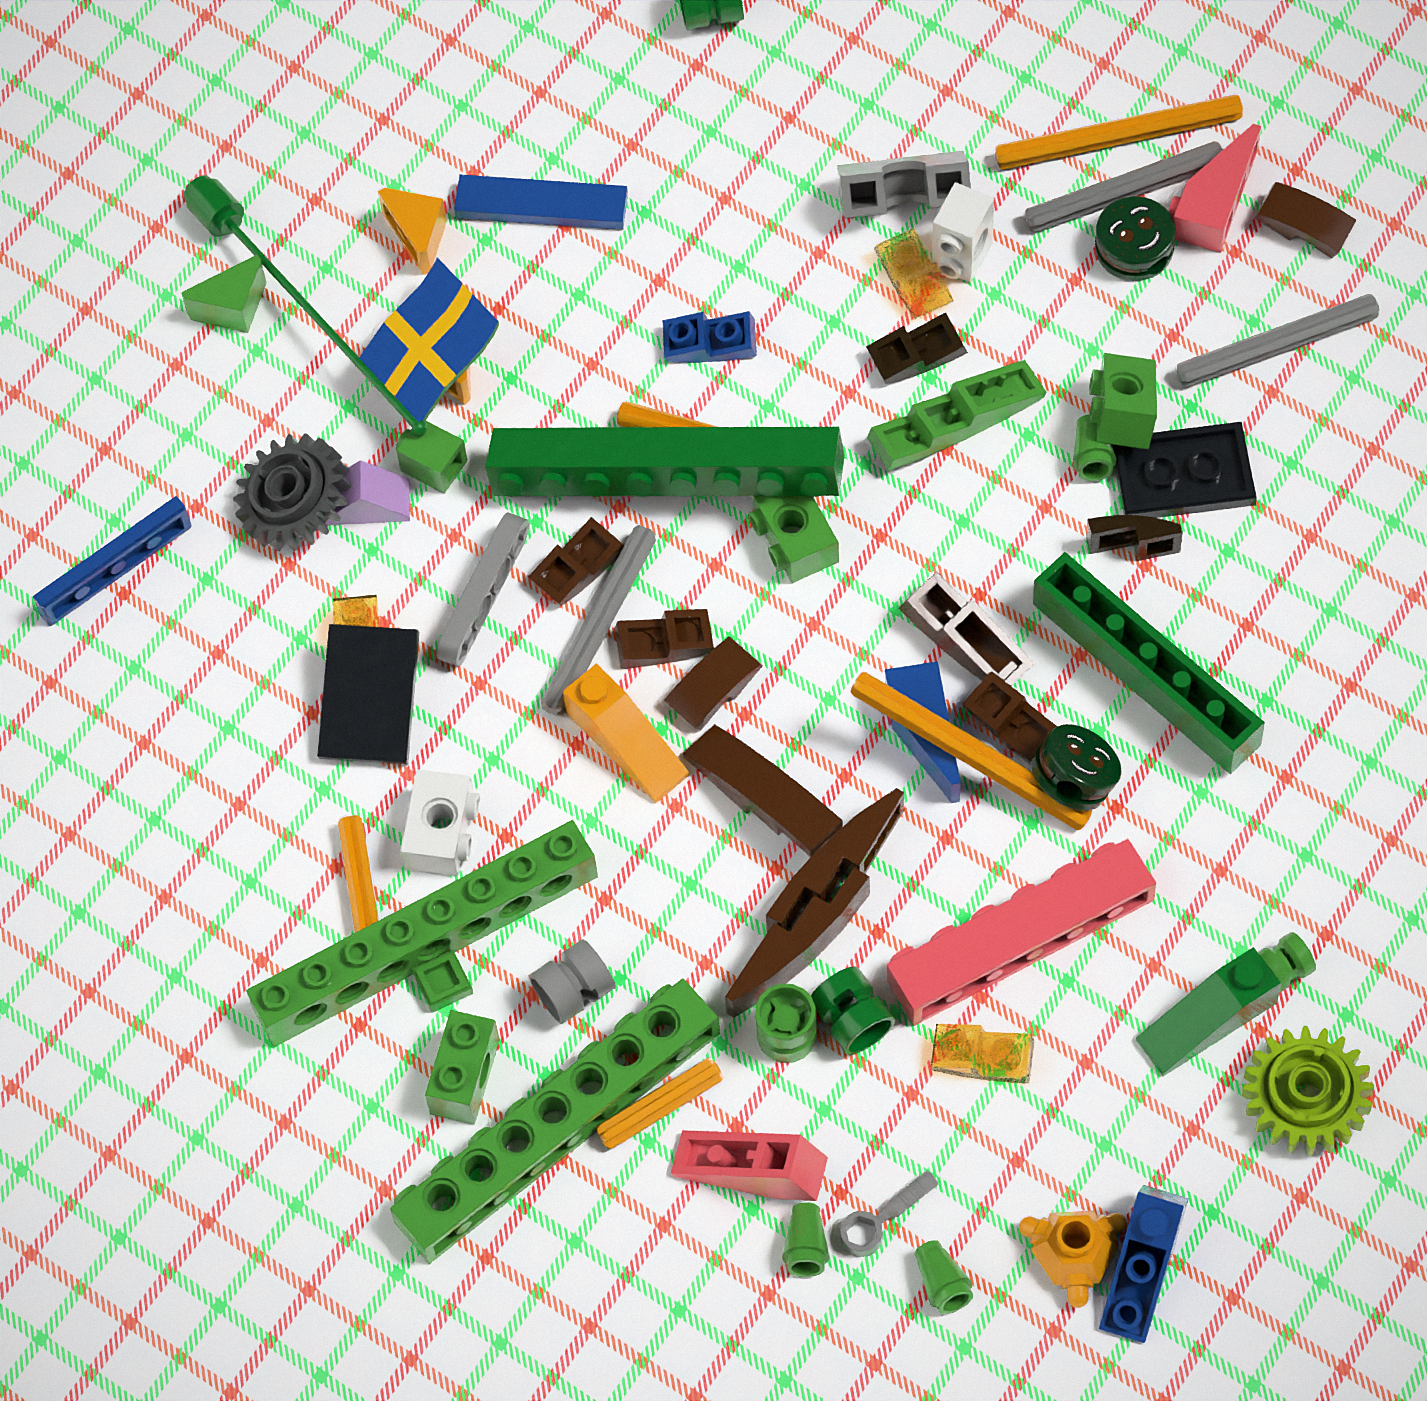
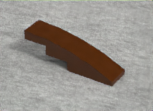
(763, 789)
(849, 848)
(788, 953)

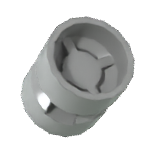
(572, 981)

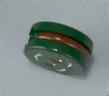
(1135, 238)
(1076, 767)

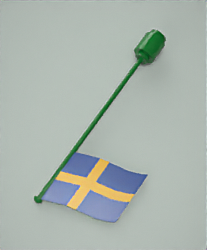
(416, 348)

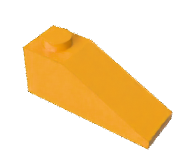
(623, 732)

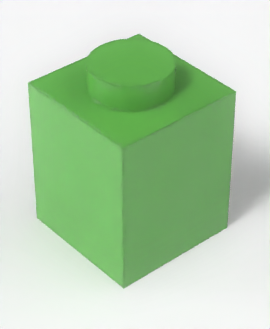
(433, 457)

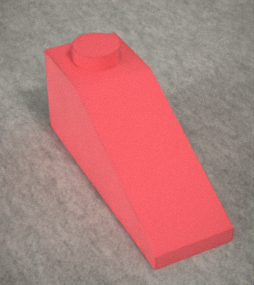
(1214, 192)
(752, 1163)

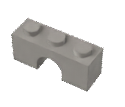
(878, 184)

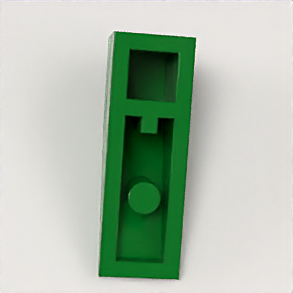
(1211, 1011)

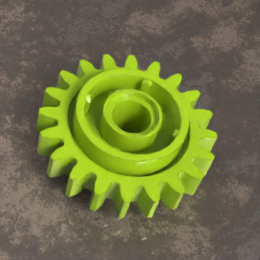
(1301, 1117)

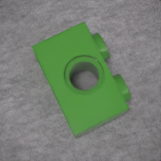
(1124, 400)
(799, 552)
(462, 1067)

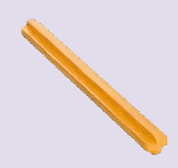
(1118, 131)
(962, 746)

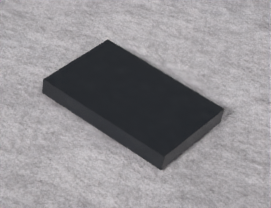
(1186, 472)
(368, 694)

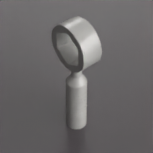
(894, 1208)

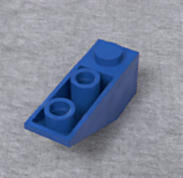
(1143, 1263)

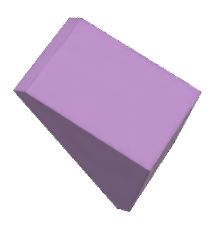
(374, 496)

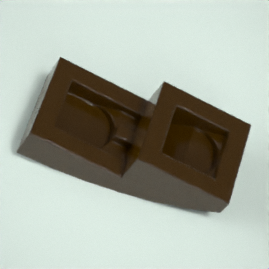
(918, 351)
(1147, 535)

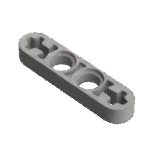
(482, 589)

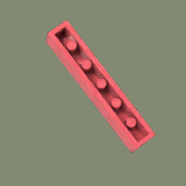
(1020, 930)

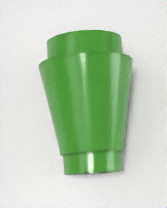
(1091, 458)
(805, 1242)
(943, 1278)

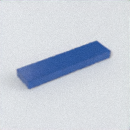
(541, 202)
(112, 561)

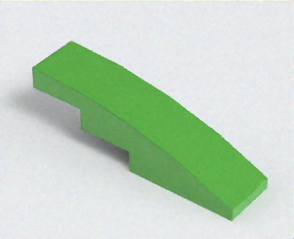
(956, 416)

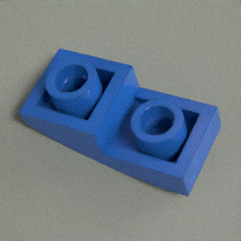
(700, 339)

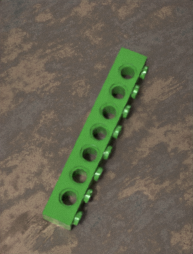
(422, 931)
(437, 1231)

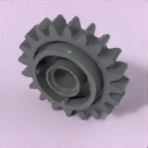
(292, 492)

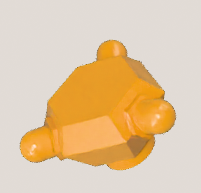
(1074, 1248)

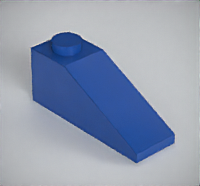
(924, 686)

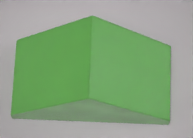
(228, 297)

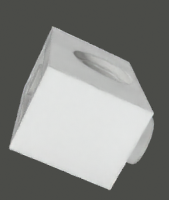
(963, 232)
(433, 798)

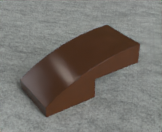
(1307, 216)
(578, 563)
(664, 640)
(712, 681)
(1008, 716)

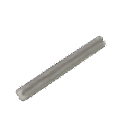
(1121, 186)
(1277, 340)
(599, 617)

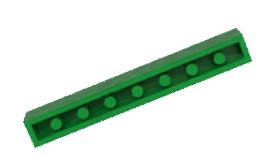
(666, 461)

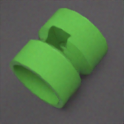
(786, 1023)

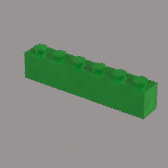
(1148, 663)

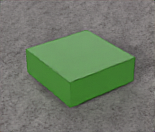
(442, 981)

